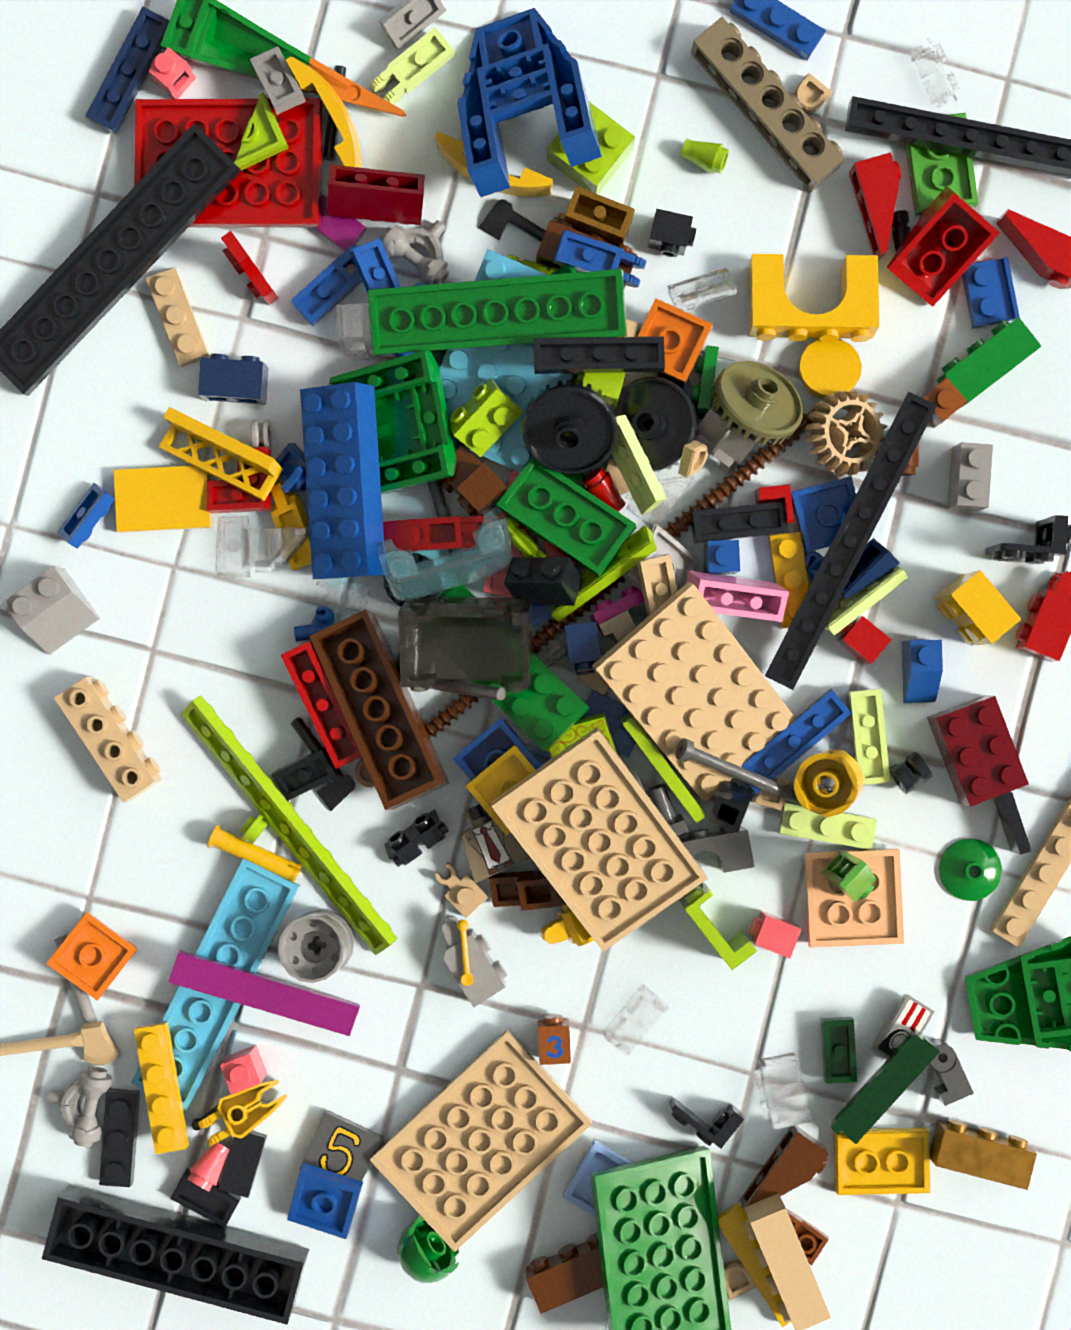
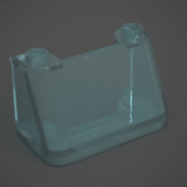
(488, 558)

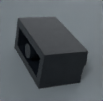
(544, 580)

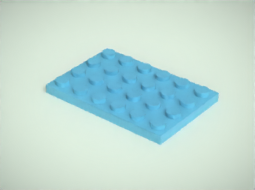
(506, 364)

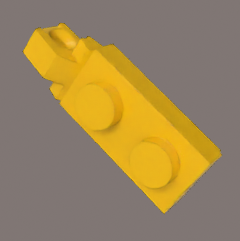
(291, 513)

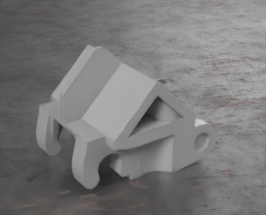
(723, 441)

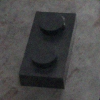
(305, 774)

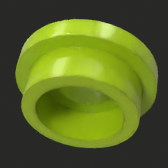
(253, 828)

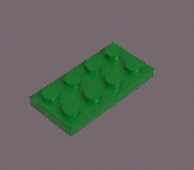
(566, 516)

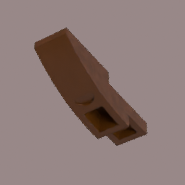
(523, 889)

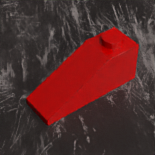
(876, 191)
(1041, 246)

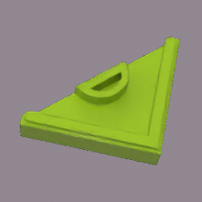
(261, 137)

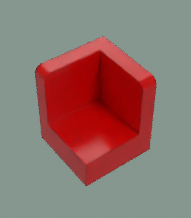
(776, 494)

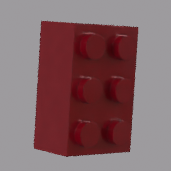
(977, 750)

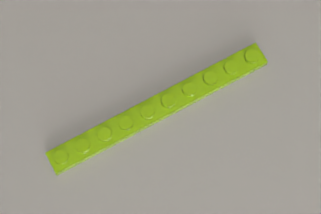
(288, 825)

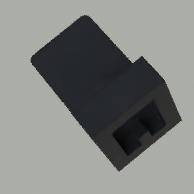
(725, 1123)

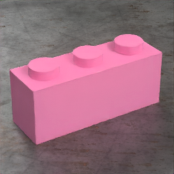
(741, 595)

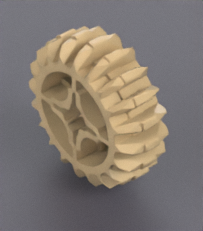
(834, 437)

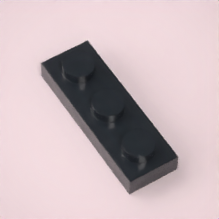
(738, 522)
(119, 1137)

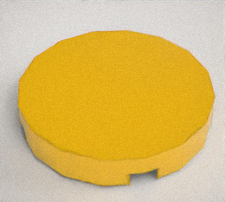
(829, 367)

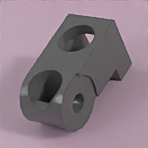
(950, 1074)

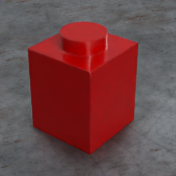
(863, 639)

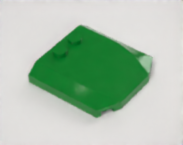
(410, 420)

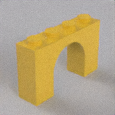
(775, 316)

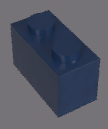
(233, 380)
(582, 647)

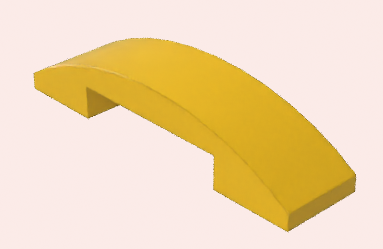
(309, 79)
(528, 185)

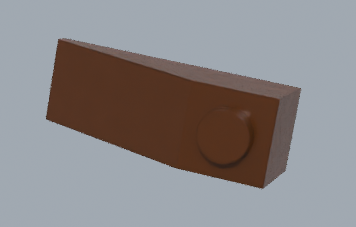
(788, 1167)

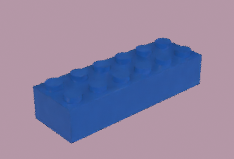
(342, 480)

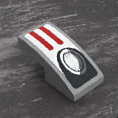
(907, 1017)

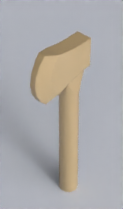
(92, 1036)

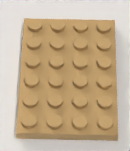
(694, 682)
(599, 839)
(481, 1140)

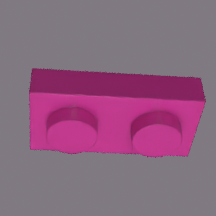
(608, 610)

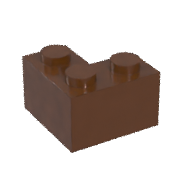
(474, 483)

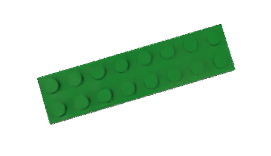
(497, 312)

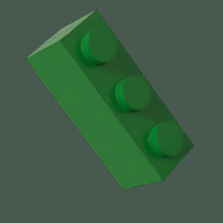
(991, 359)

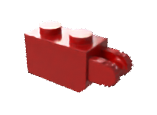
(1048, 621)

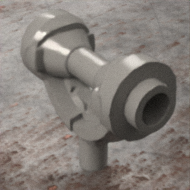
(431, 268)
(83, 1127)

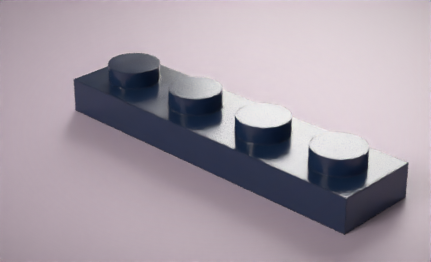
(128, 71)

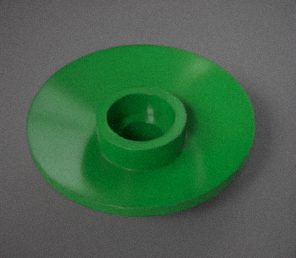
(956, 864)

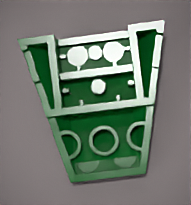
(1025, 999)

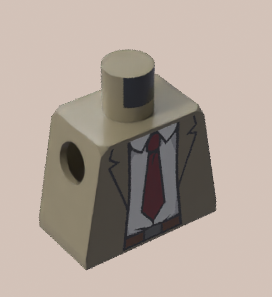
(488, 847)

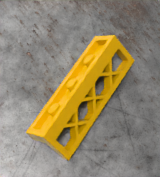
(220, 442)

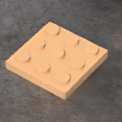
(838, 920)

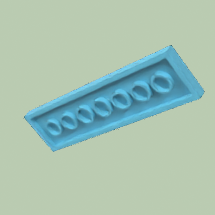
(236, 937)

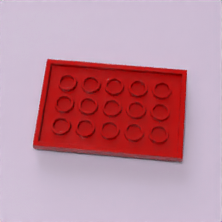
(267, 194)

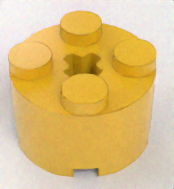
(824, 799)

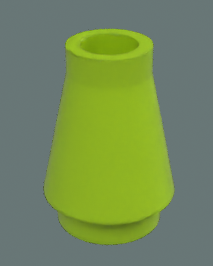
(707, 155)

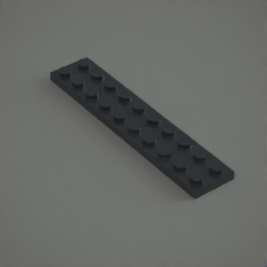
(113, 258)

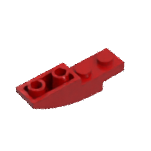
(432, 533)

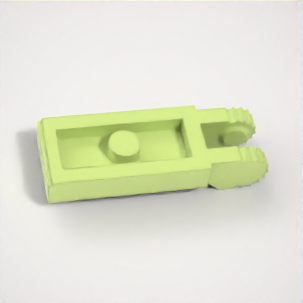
(414, 65)

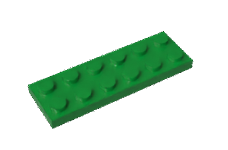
(542, 710)

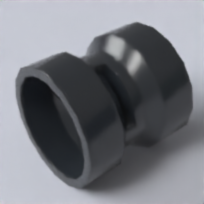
(910, 772)

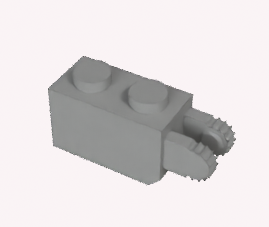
(486, 973)

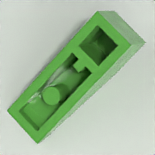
(850, 876)

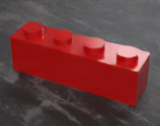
(321, 703)

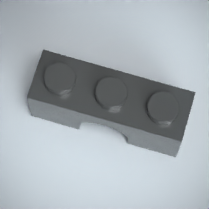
(730, 847)

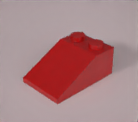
(941, 246)

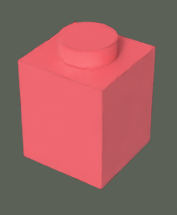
(774, 934)
(243, 1069)

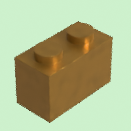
(599, 215)

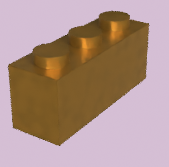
(982, 1154)

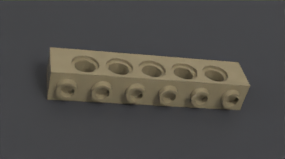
(748, 98)

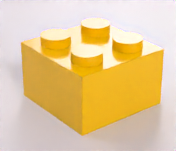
(976, 609)

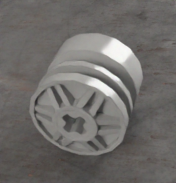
(310, 962)

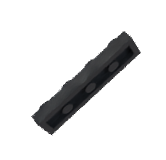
(599, 355)

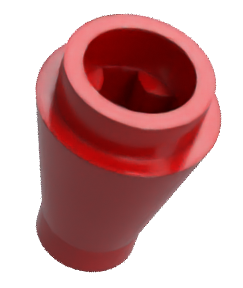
(603, 487)

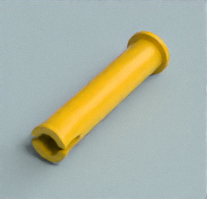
(266, 859)

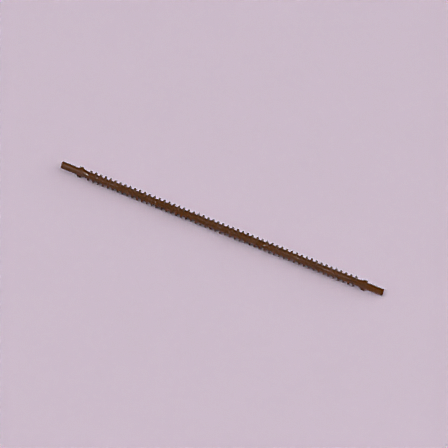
(680, 524)

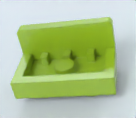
(484, 417)

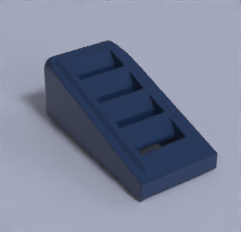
(872, 565)

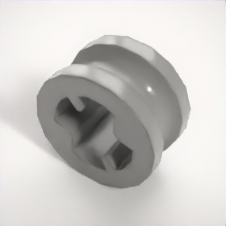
(261, 433)

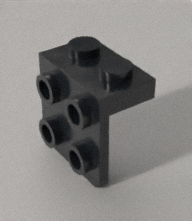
(1050, 542)

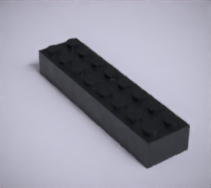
(175, 1254)

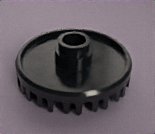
(672, 414)
(570, 428)

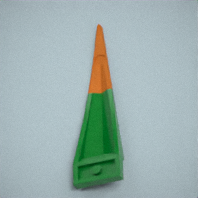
(227, 41)

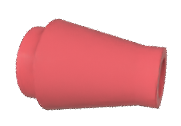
(209, 1166)

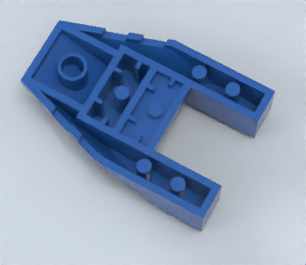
(513, 72)

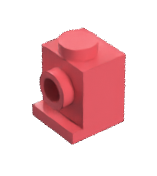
(167, 69)

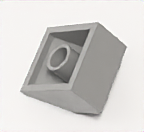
(51, 609)

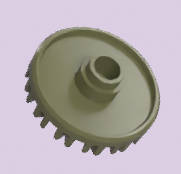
(757, 401)

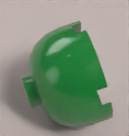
(425, 1253)

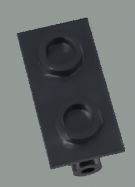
(403, 845)

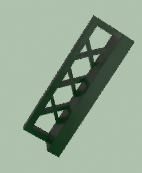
(885, 1086)

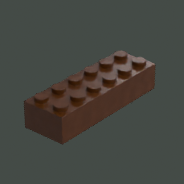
(379, 710)

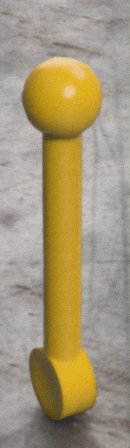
(466, 978)

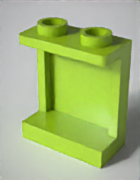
(734, 950)

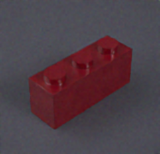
(375, 194)

